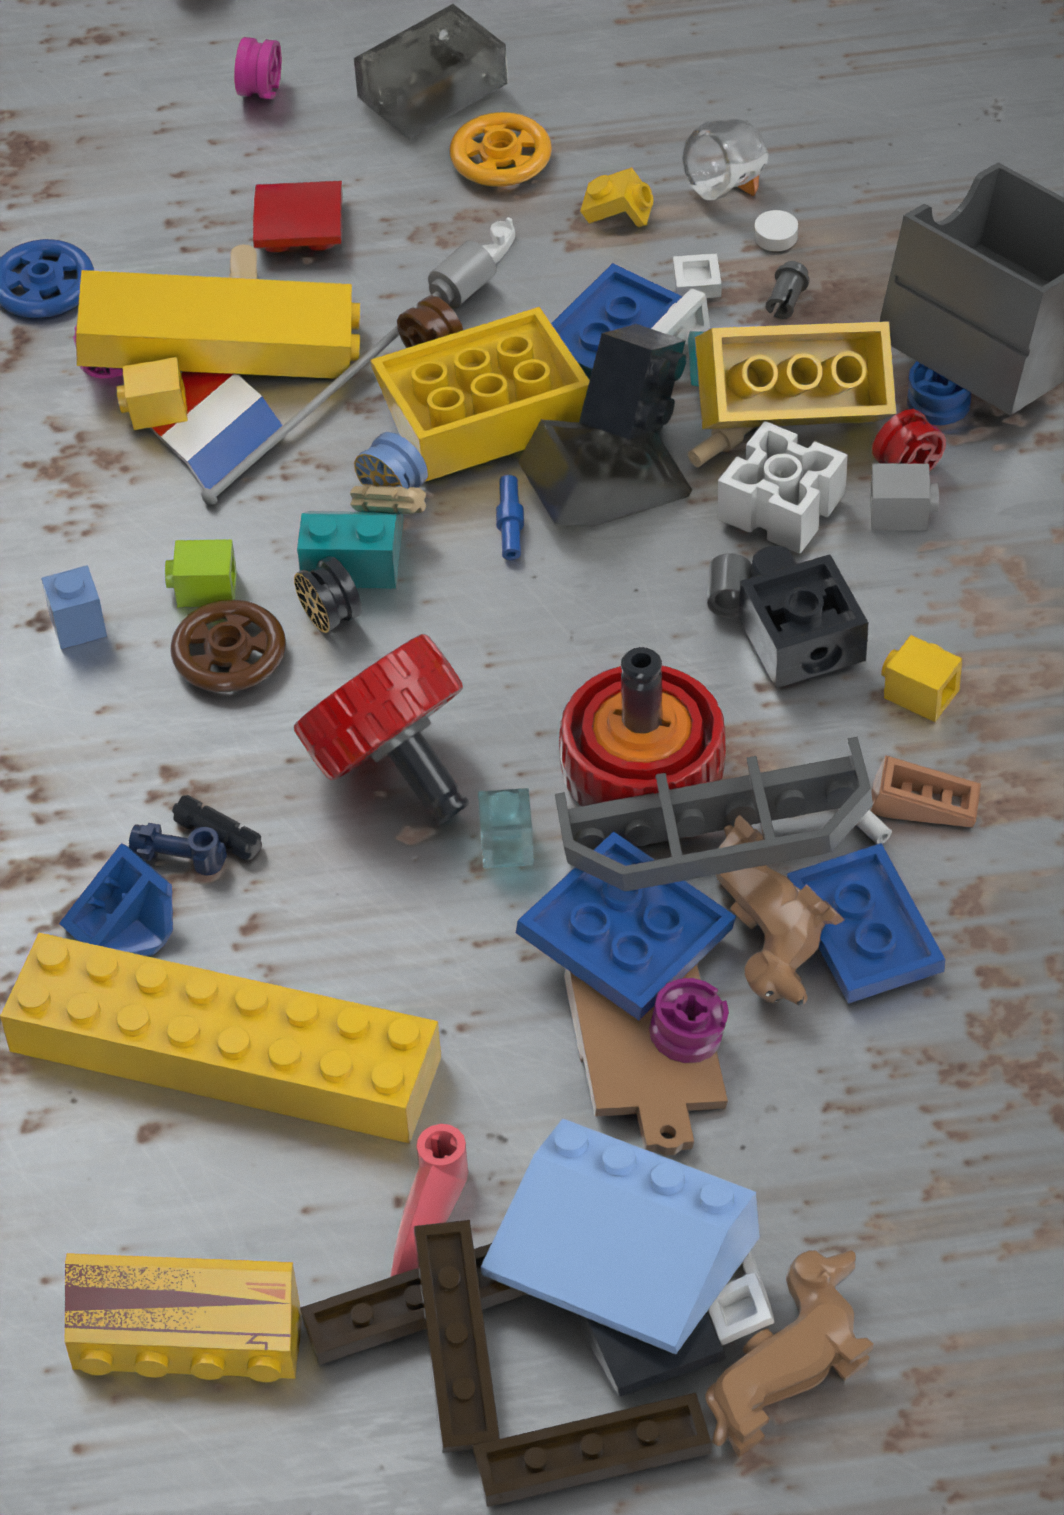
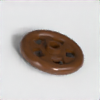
(228, 645)

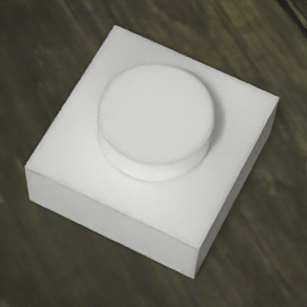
(698, 273)

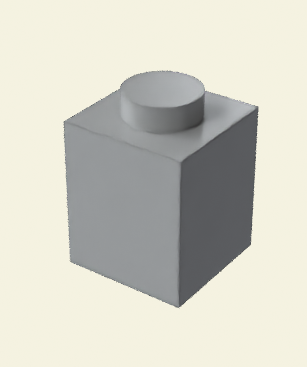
(902, 497)

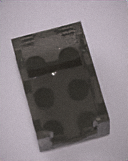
(424, 79)

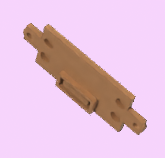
(635, 1078)

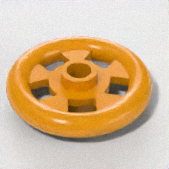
(500, 149)

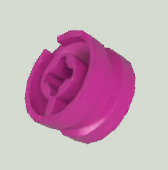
(257, 67)

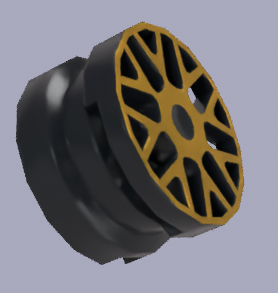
(328, 594)

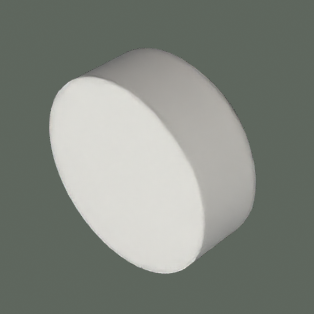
(776, 230)

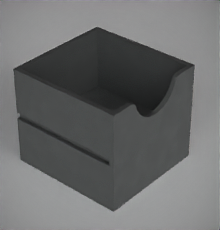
(984, 290)

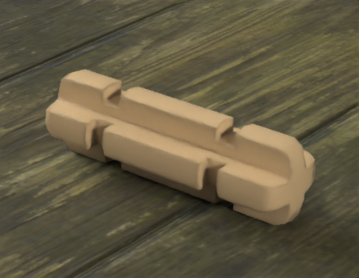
(388, 499)

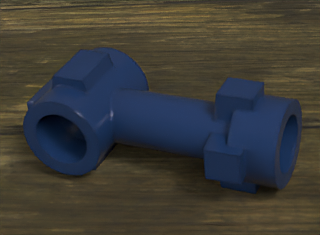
(201, 846)

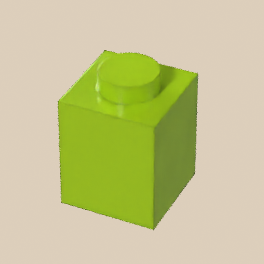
(202, 572)

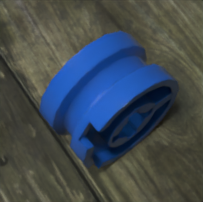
(936, 396)

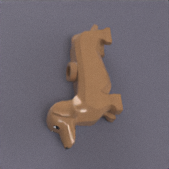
(787, 916)
(793, 1357)

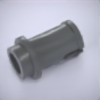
(790, 282)

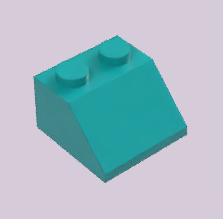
(362, 541)

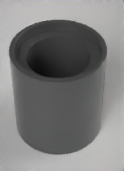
(724, 583)

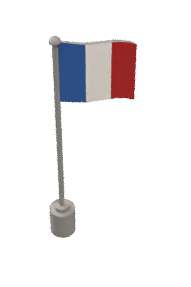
(235, 426)

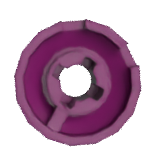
(680, 1037)

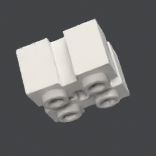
(782, 487)

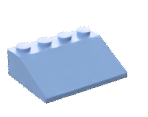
(622, 1235)

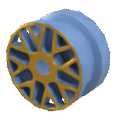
(391, 463)

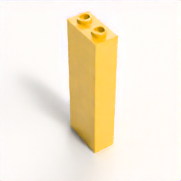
(217, 324)

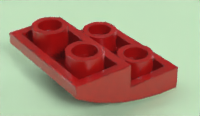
(297, 215)

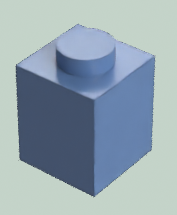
(74, 607)

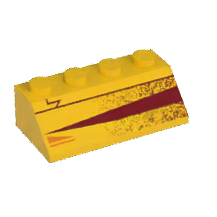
(182, 1316)

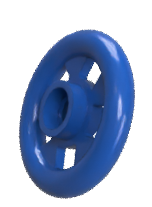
(42, 277)

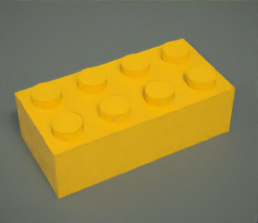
(795, 375)

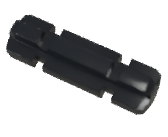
(243, 841)

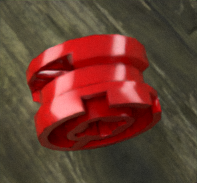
(909, 440)

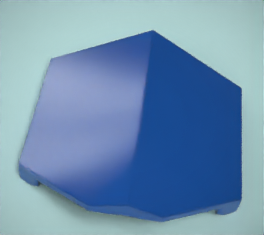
(124, 907)

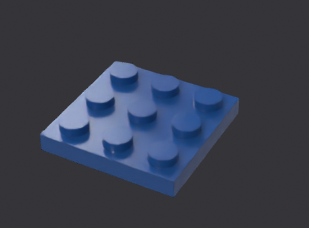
(625, 940)

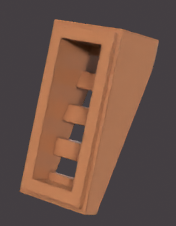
(894, 798)

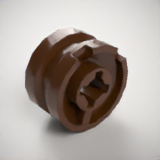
(427, 321)

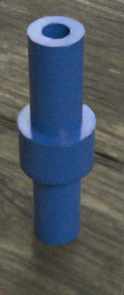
(510, 517)

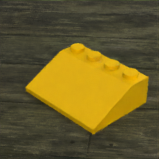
(481, 390)

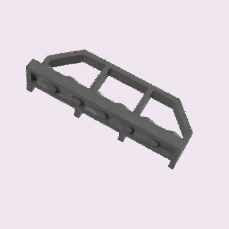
(709, 809)

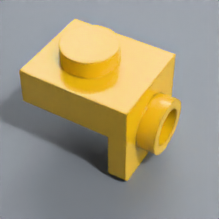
(616, 194)

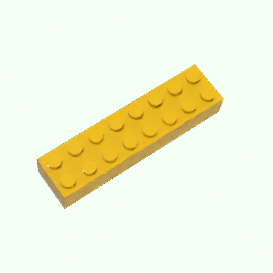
(223, 1037)

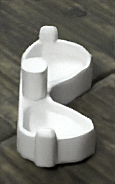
(503, 236)

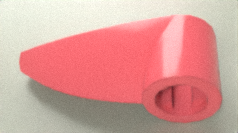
(434, 1189)

